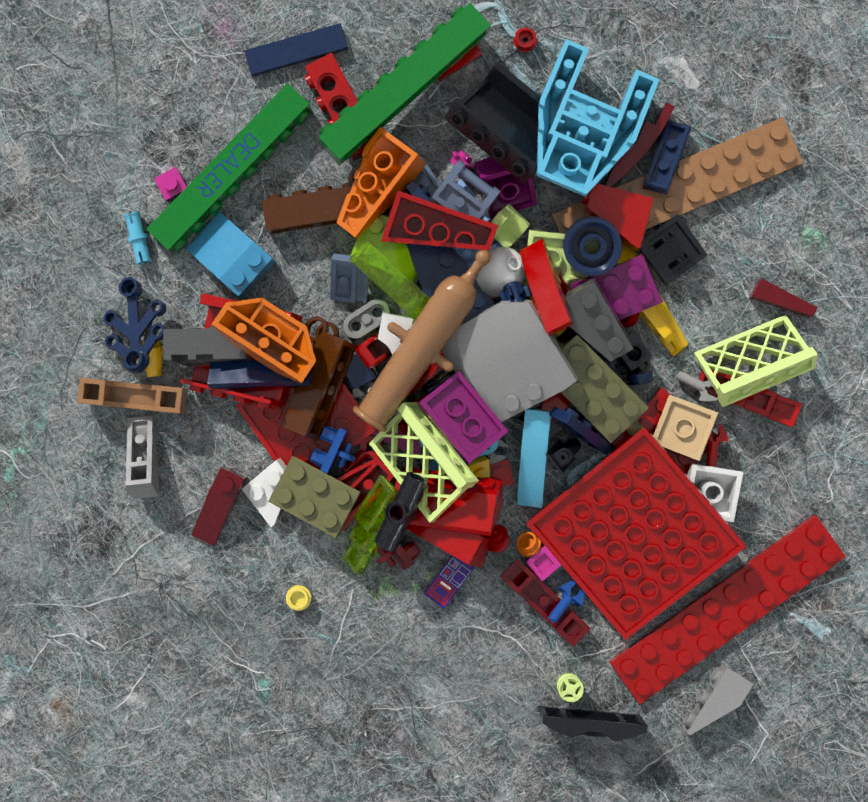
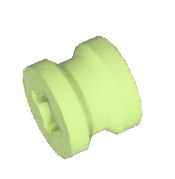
(572, 692)

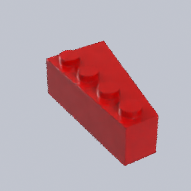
(430, 224)

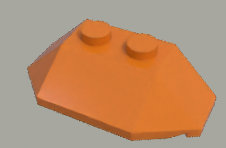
(267, 336)

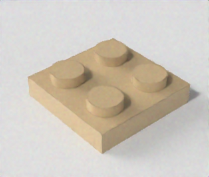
(685, 427)

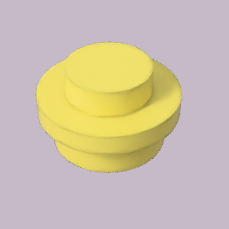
(298, 597)

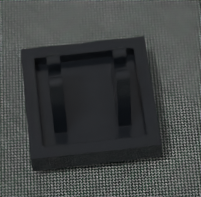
(672, 250)

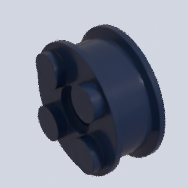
(607, 253)

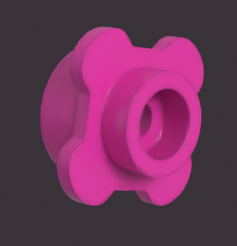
(464, 157)

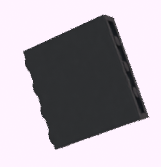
(501, 120)

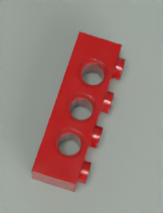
(327, 70)

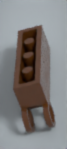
(305, 209)
(314, 402)

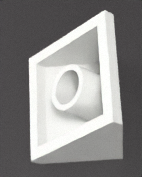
(719, 487)

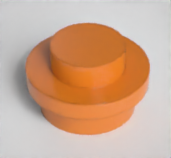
(528, 544)

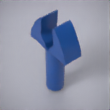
(566, 600)

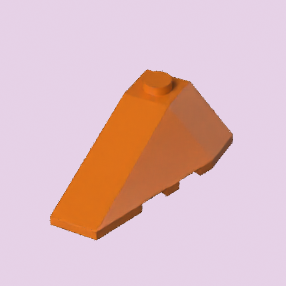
(383, 171)

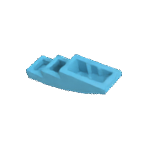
(533, 458)

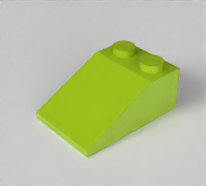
(395, 252)

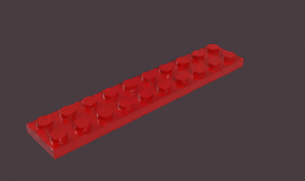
(727, 609)

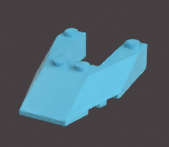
(581, 134)

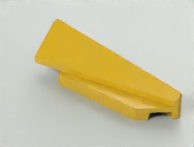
(659, 318)

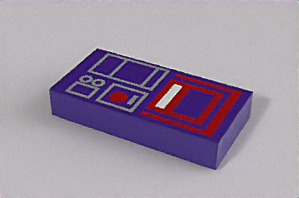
(448, 581)

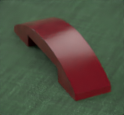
(544, 601)

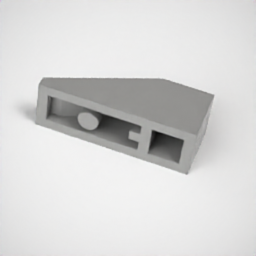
(141, 458)

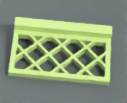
(768, 374)
(433, 443)

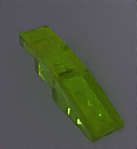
(390, 279)
(369, 518)

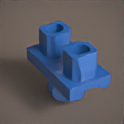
(336, 438)

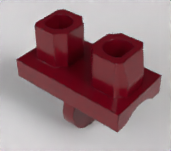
(403, 556)

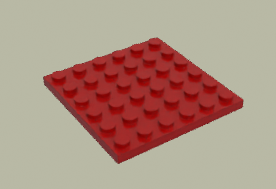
(636, 533)

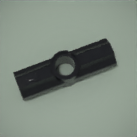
(395, 525)

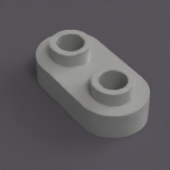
(365, 317)

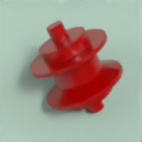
(499, 539)

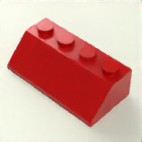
(471, 512)

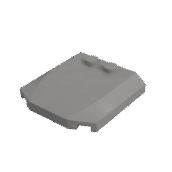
(509, 358)

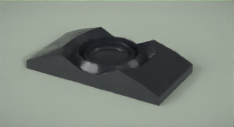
(593, 723)

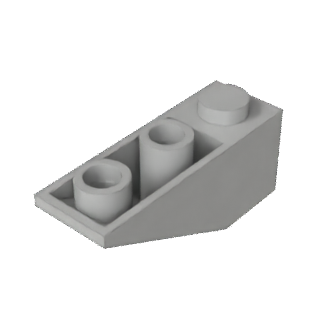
(721, 696)

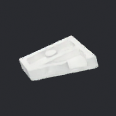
(261, 489)

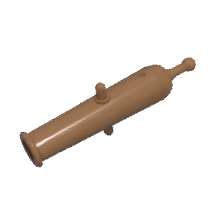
(421, 345)

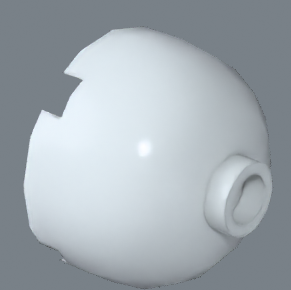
(503, 268)

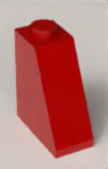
(623, 209)

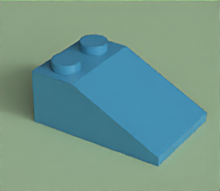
(231, 255)

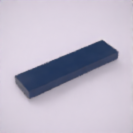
(296, 50)
(248, 374)

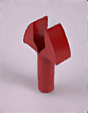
(712, 449)
(361, 455)

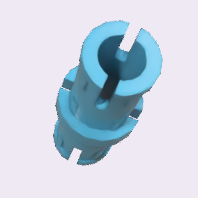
(137, 238)

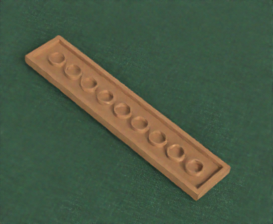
(711, 174)

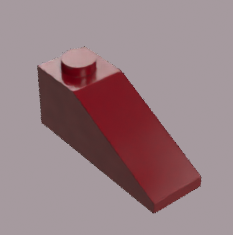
(218, 505)

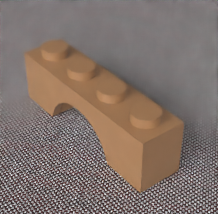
(132, 395)

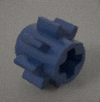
(515, 292)

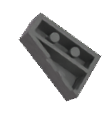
(597, 320)
(199, 347)

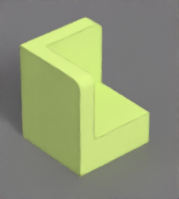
(510, 226)

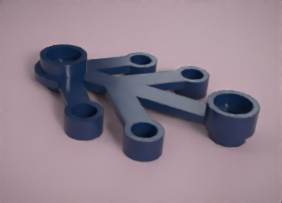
(136, 327)

